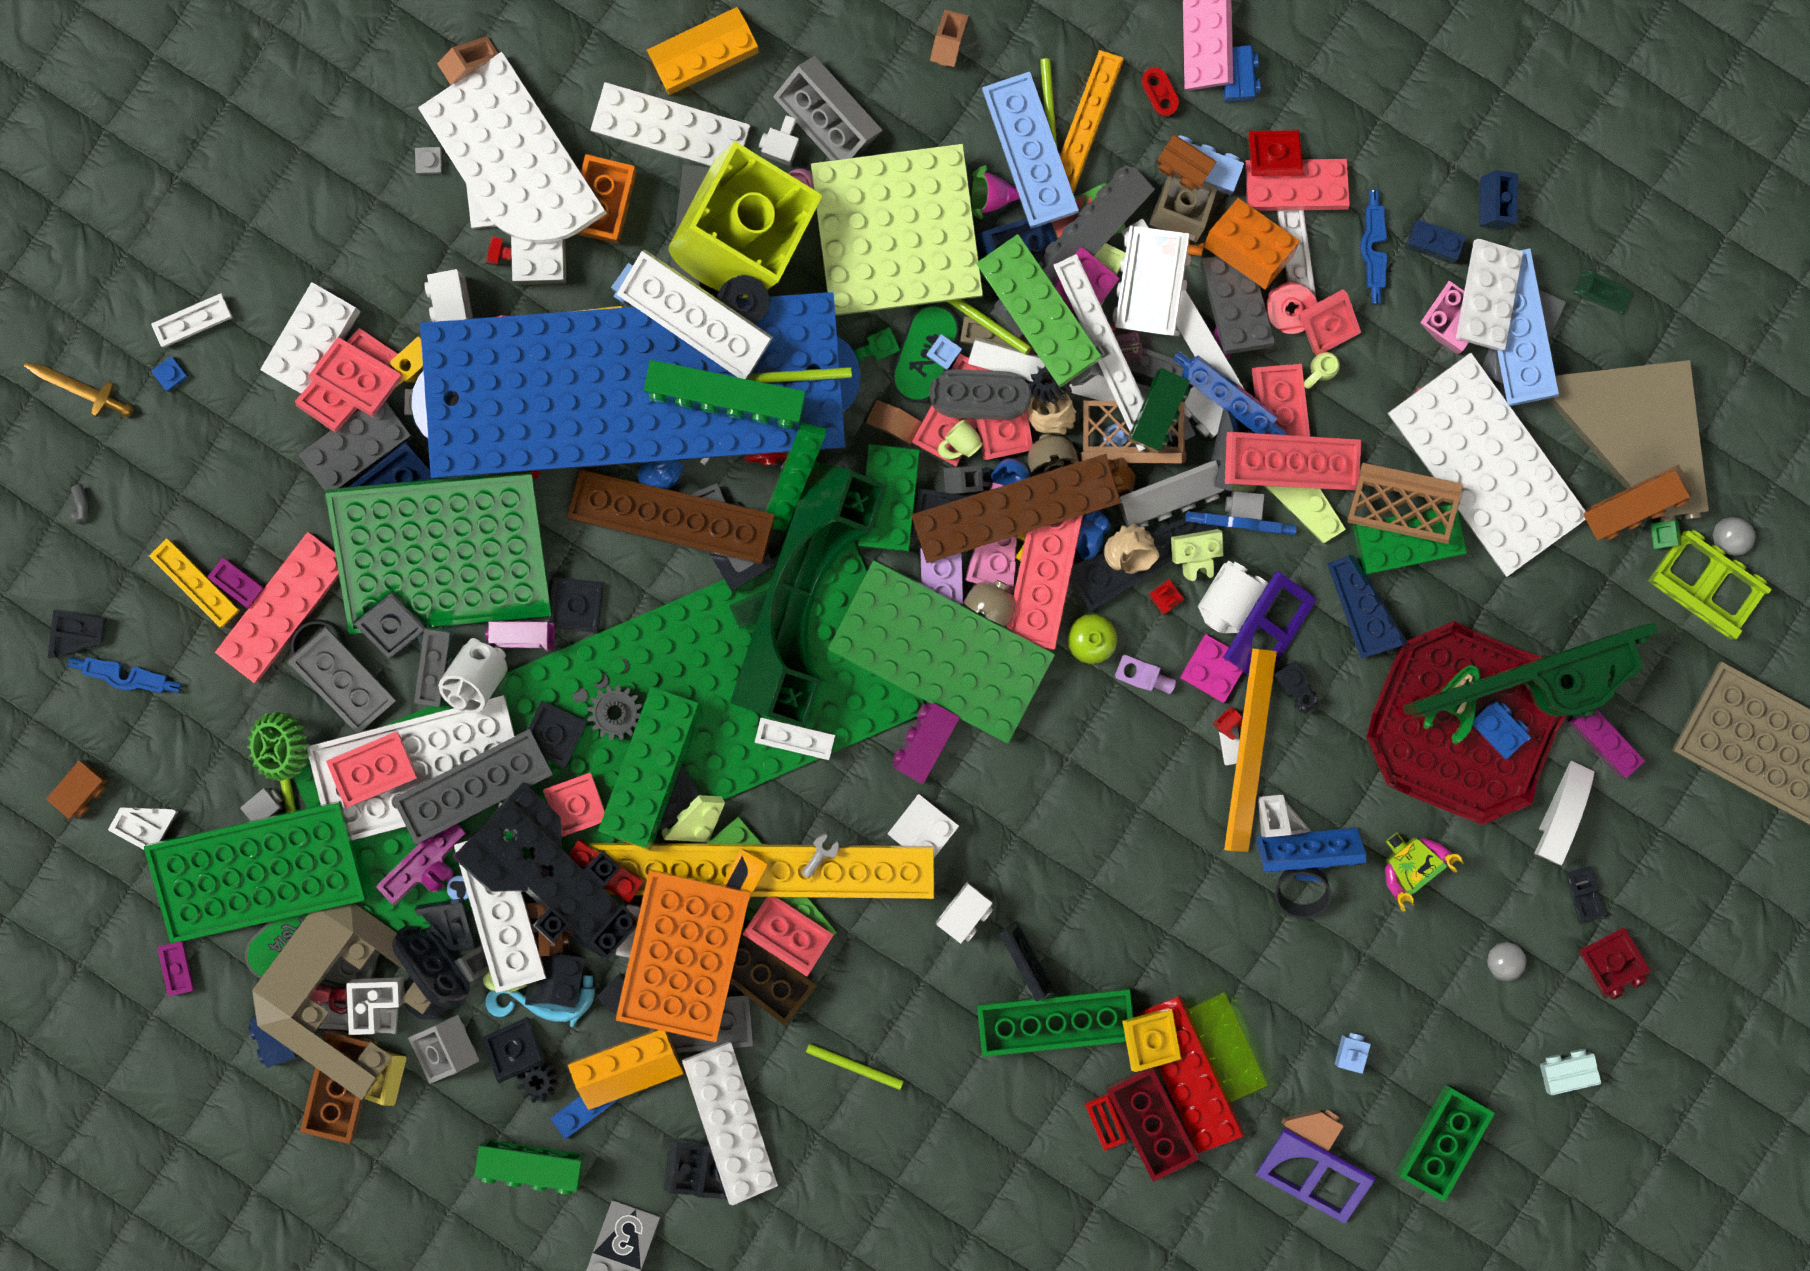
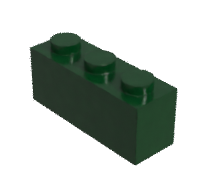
(1159, 410)

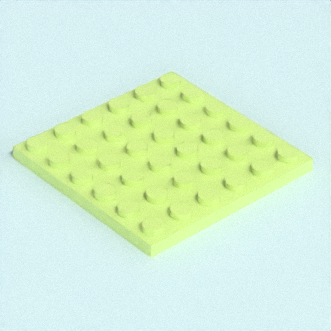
(897, 229)

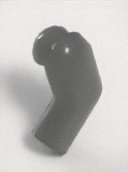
(81, 503)

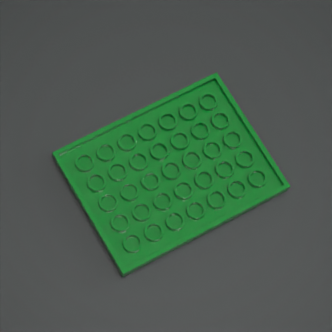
(444, 547)

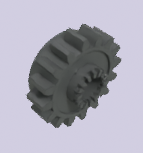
(601, 712)

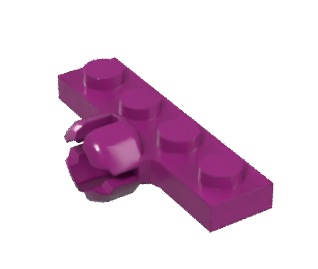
(423, 866)

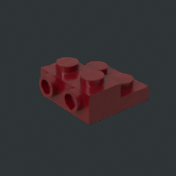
(1615, 964)

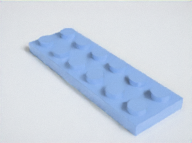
(1030, 150)
(1527, 357)

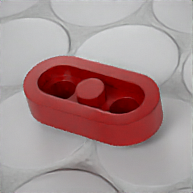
(1160, 92)

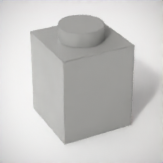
(1245, 505)
(263, 804)

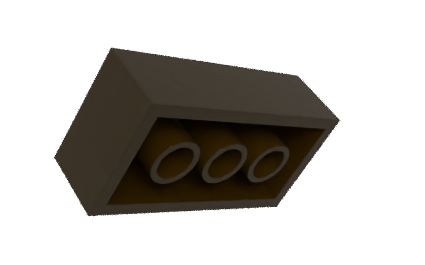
(769, 980)

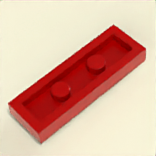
(623, 883)

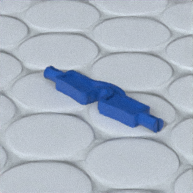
(1374, 233)
(1237, 522)
(137, 678)

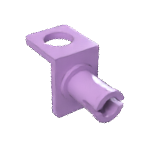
(1146, 676)

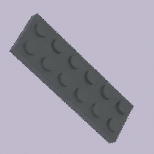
(472, 786)

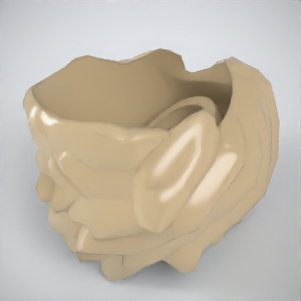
(1052, 417)
(1131, 550)

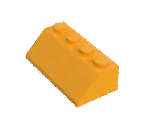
(703, 51)
(625, 1068)

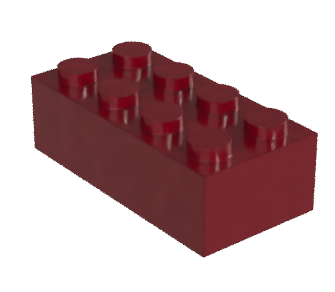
(1151, 1123)

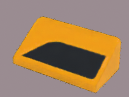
(745, 871)

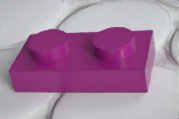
(235, 582)
(176, 968)

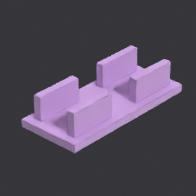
(944, 576)

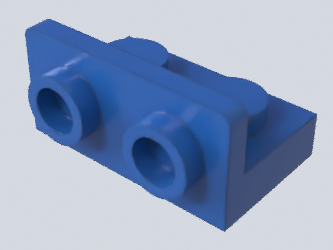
(1501, 729)

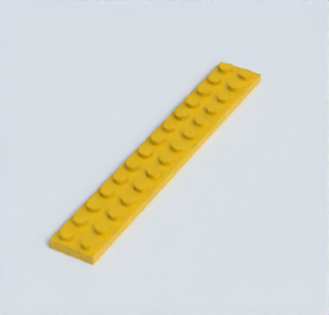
(852, 873)

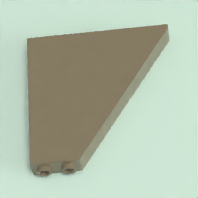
(1639, 424)

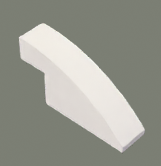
(1565, 813)

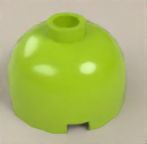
(1092, 639)

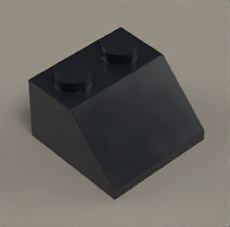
(560, 987)

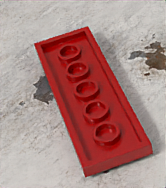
(1196, 1084)

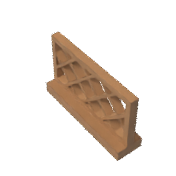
(1129, 454)
(1405, 484)

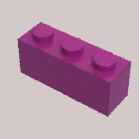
(924, 741)
(1607, 743)

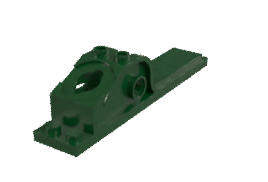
(1581, 670)

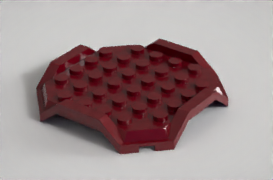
(1424, 762)

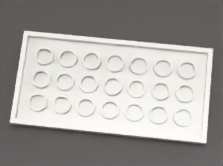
(1475, 439)
(433, 745)

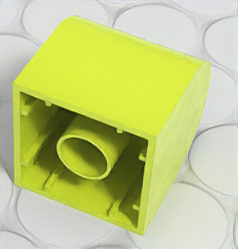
(743, 220)

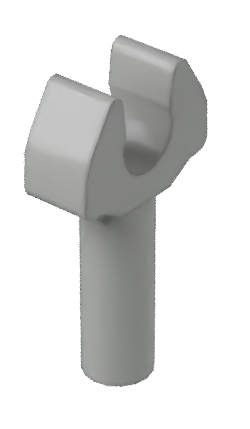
(821, 853)

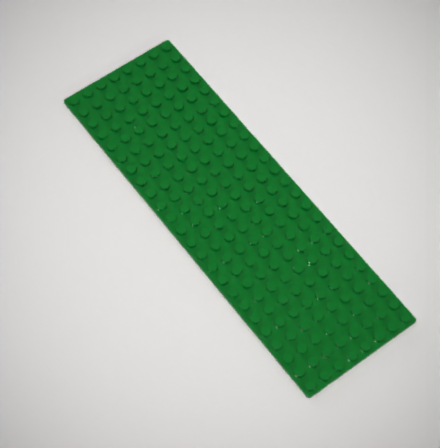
(684, 650)

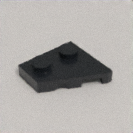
(74, 632)
(449, 922)

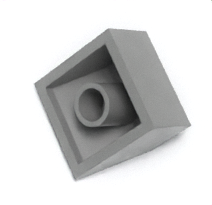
(444, 1049)

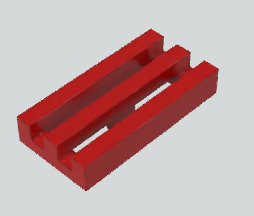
(1097, 1101)

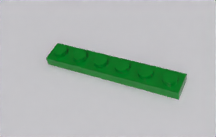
(795, 474)

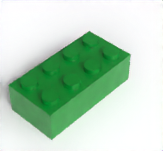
(893, 522)
(1388, 550)
(1444, 1143)
(530, 1166)

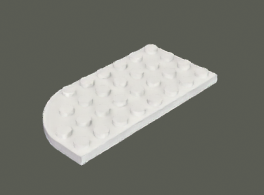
(511, 156)

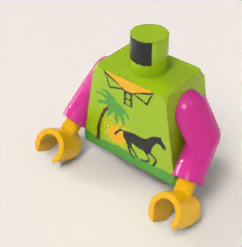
(1415, 865)

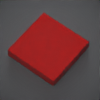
(1275, 153)

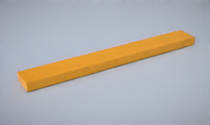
(1250, 750)

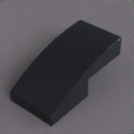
(1585, 894)

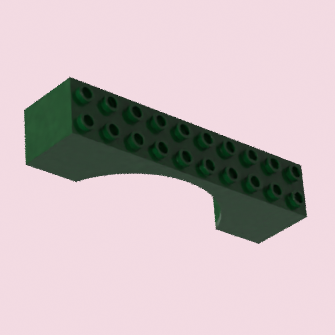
(829, 516)

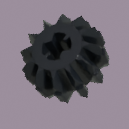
(1046, 388)
(534, 1089)

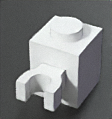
(780, 144)

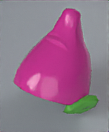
(990, 192)

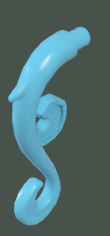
(583, 1004)

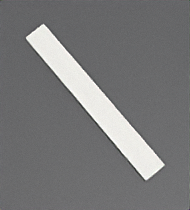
(1196, 332)
(1100, 333)
(1003, 358)

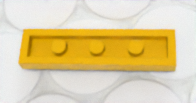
(194, 583)

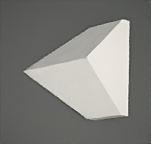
(1279, 818)

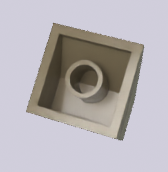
(1183, 209)

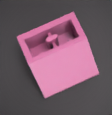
(1444, 317)

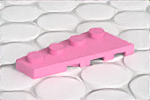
(994, 561)

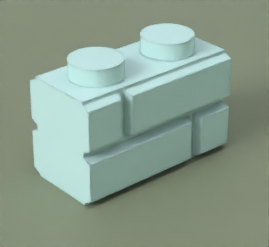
(1570, 1072)

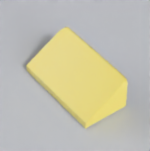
(388, 1083)

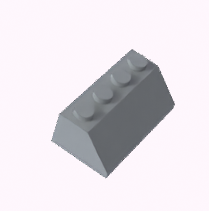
(827, 111)
(1170, 494)

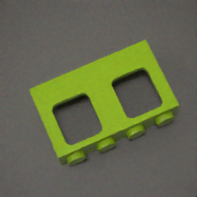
(1699, 596)

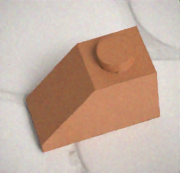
(949, 38)
(466, 58)
(1315, 1126)

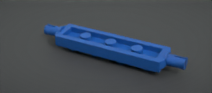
(1228, 395)

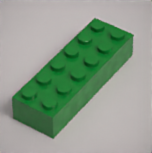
(724, 393)
(650, 768)
(1053, 1021)

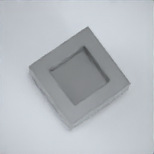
(428, 160)

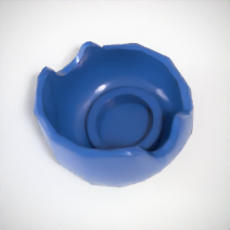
(1010, 471)

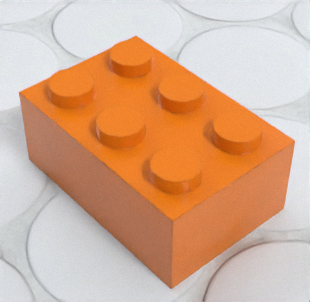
(613, 187)
(1251, 243)

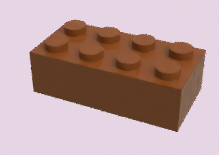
(331, 1108)

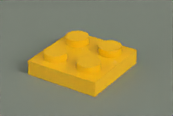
(1151, 1040)

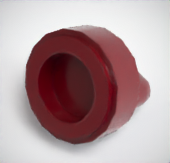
(338, 996)

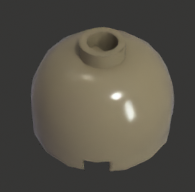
(1050, 454)
(992, 600)

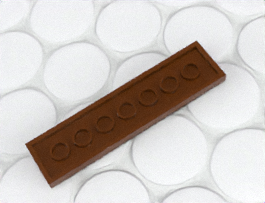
(1016, 508)
(671, 517)

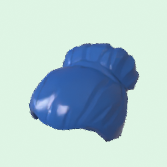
(660, 474)
(1091, 534)

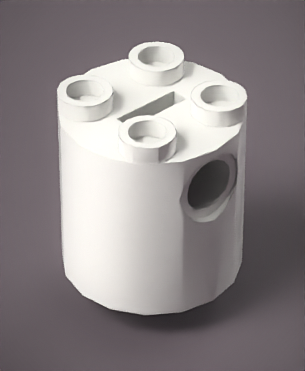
(1231, 598)
(473, 676)

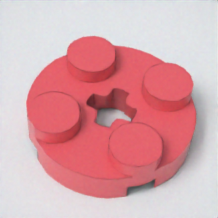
(1280, 298)

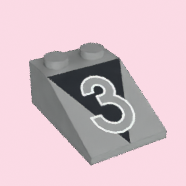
(623, 1239)

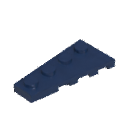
(1365, 612)

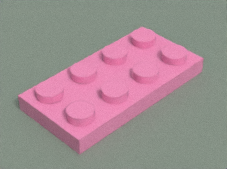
(1207, 43)

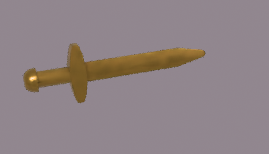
(100, 398)

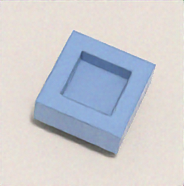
(944, 352)

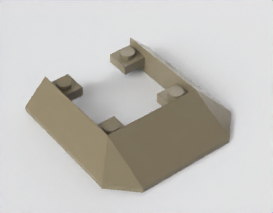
(285, 989)

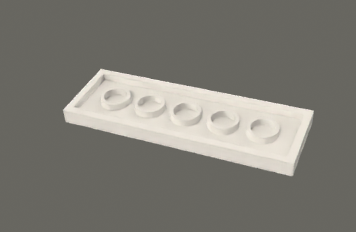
(665, 125)
(694, 315)
(504, 934)
(730, 1123)

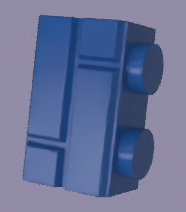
(1244, 81)

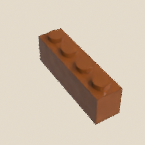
(1638, 502)

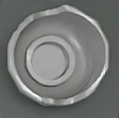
(1734, 536)
(1506, 961)

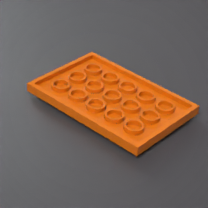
(682, 955)

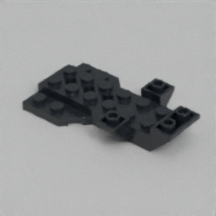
(569, 896)

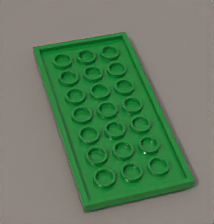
(941, 651)
(255, 872)

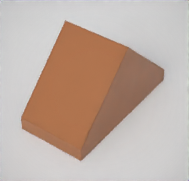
(893, 421)

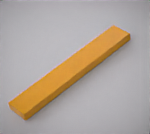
(1089, 115)

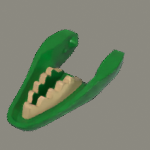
(1464, 712)

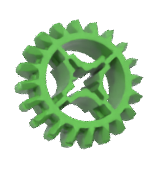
(278, 746)

